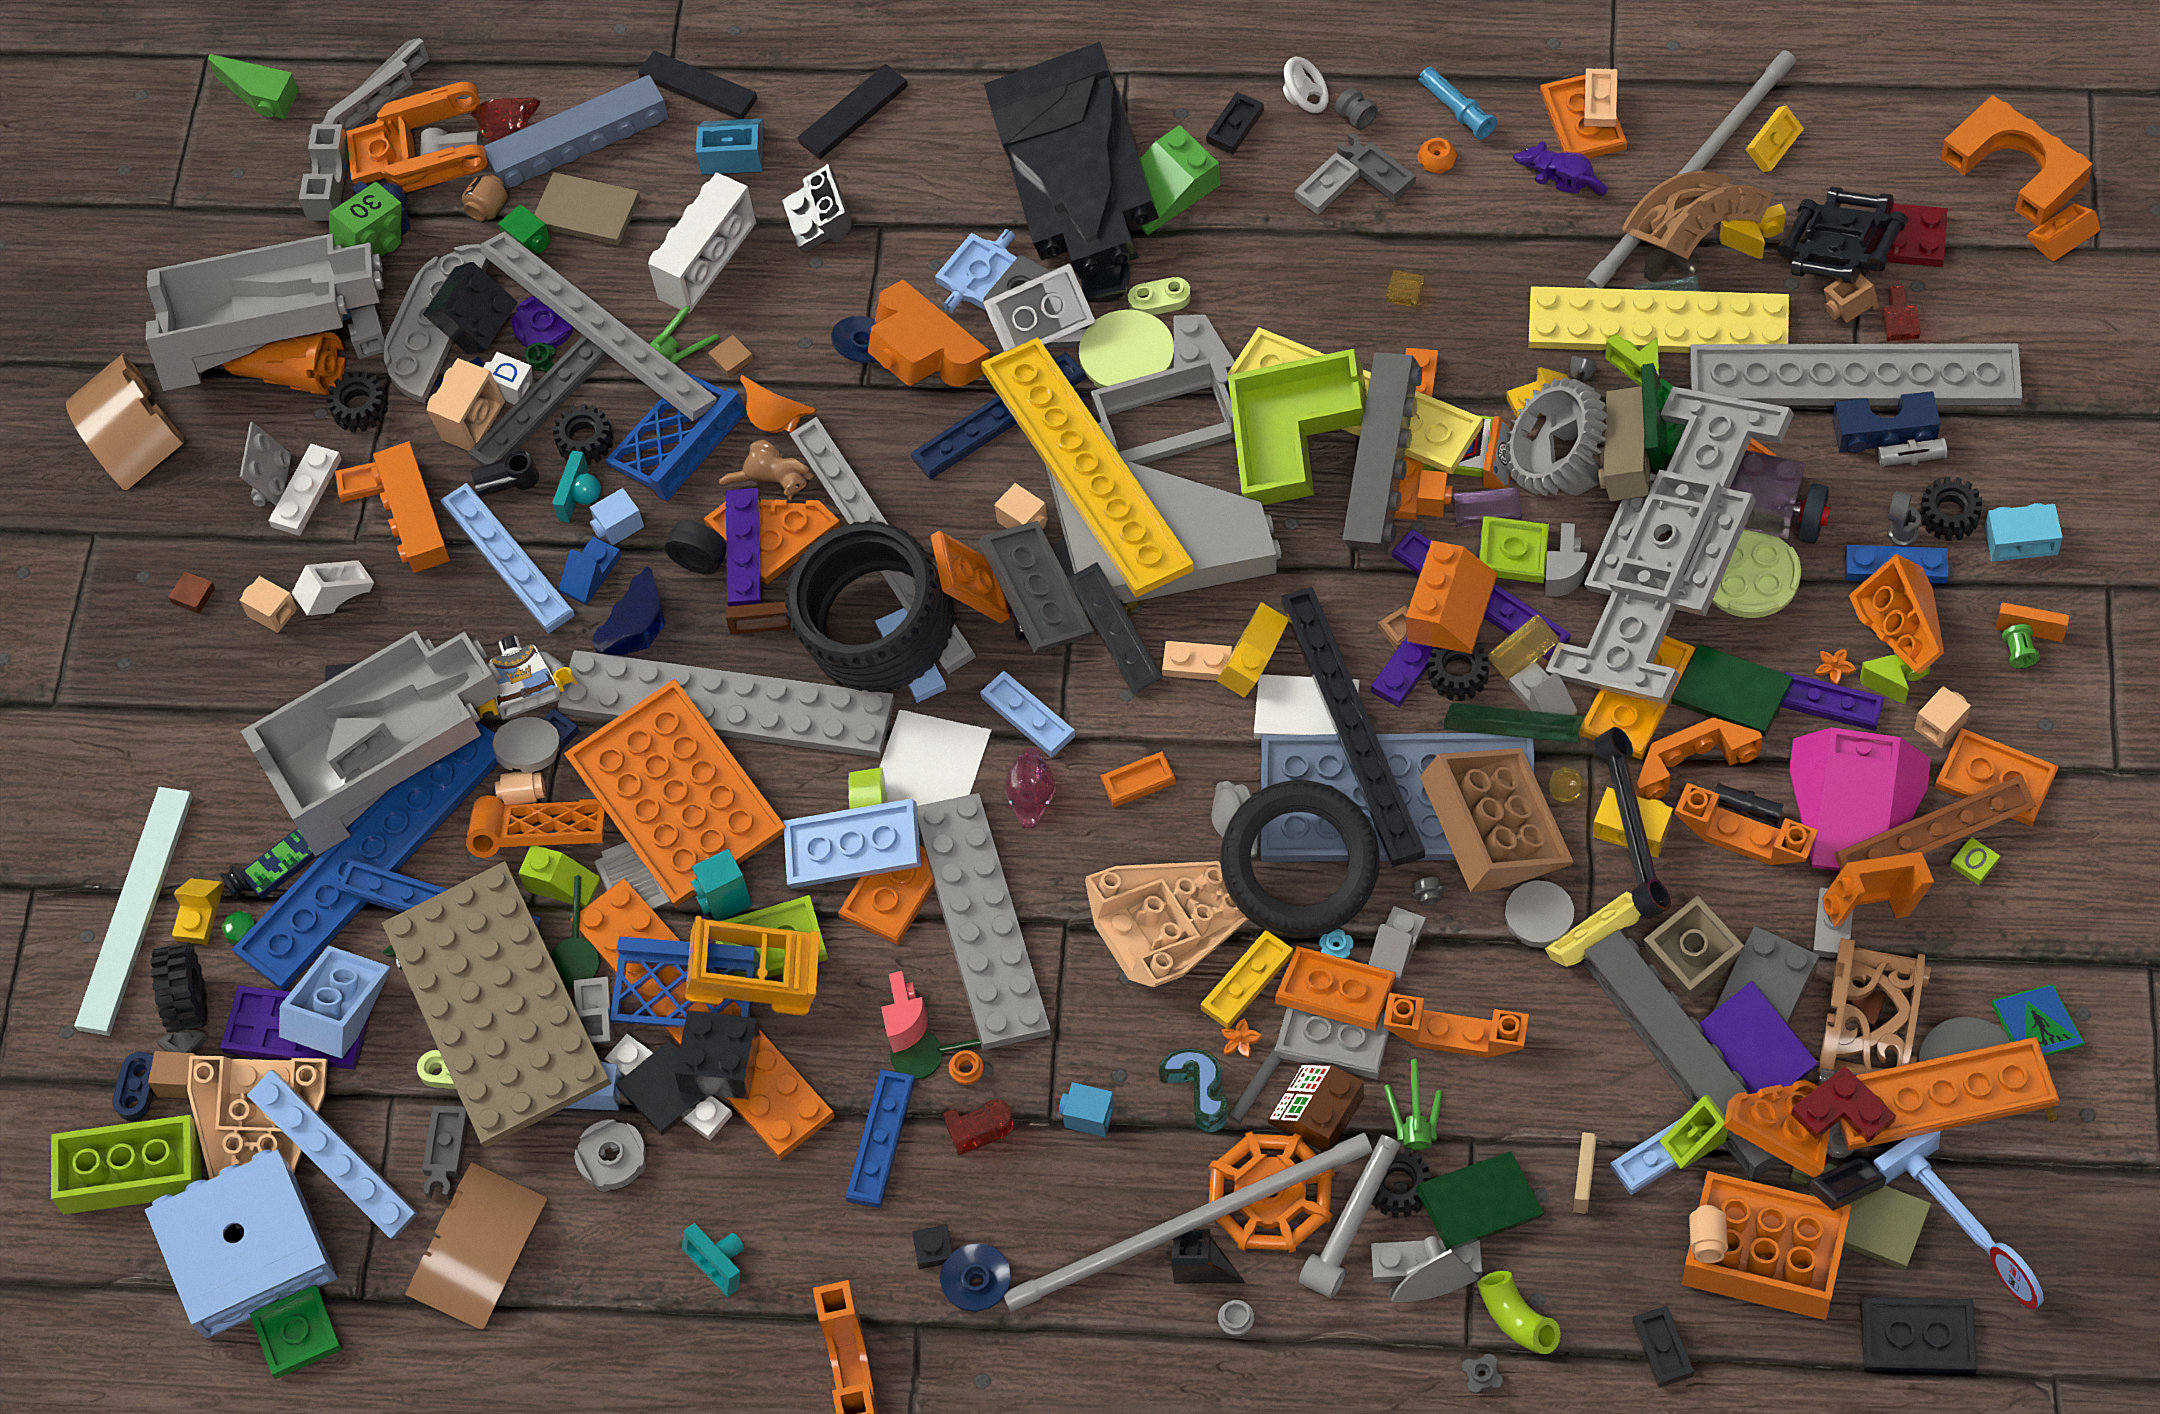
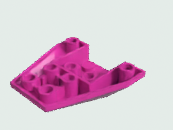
(1854, 787)

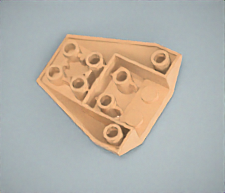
(1162, 916)
(230, 1122)

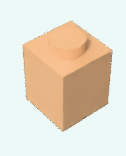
(1020, 508)
(268, 604)
(1942, 716)

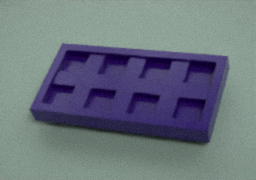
(255, 1031)

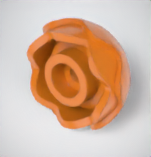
(1437, 163)

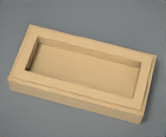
(1584, 1173)

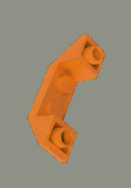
(1734, 741)
(1740, 834)
(1452, 1032)

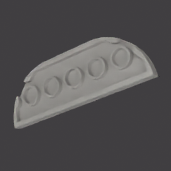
(414, 344)

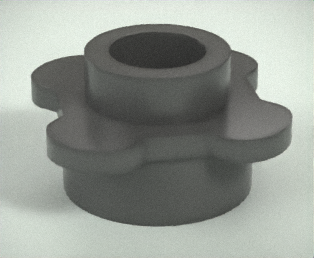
(1478, 1383)

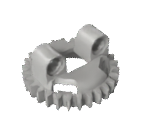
(1570, 413)

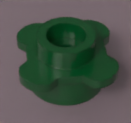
(537, 351)

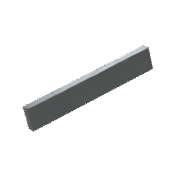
(539, 402)

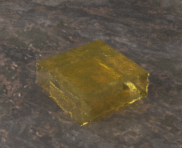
(1405, 288)

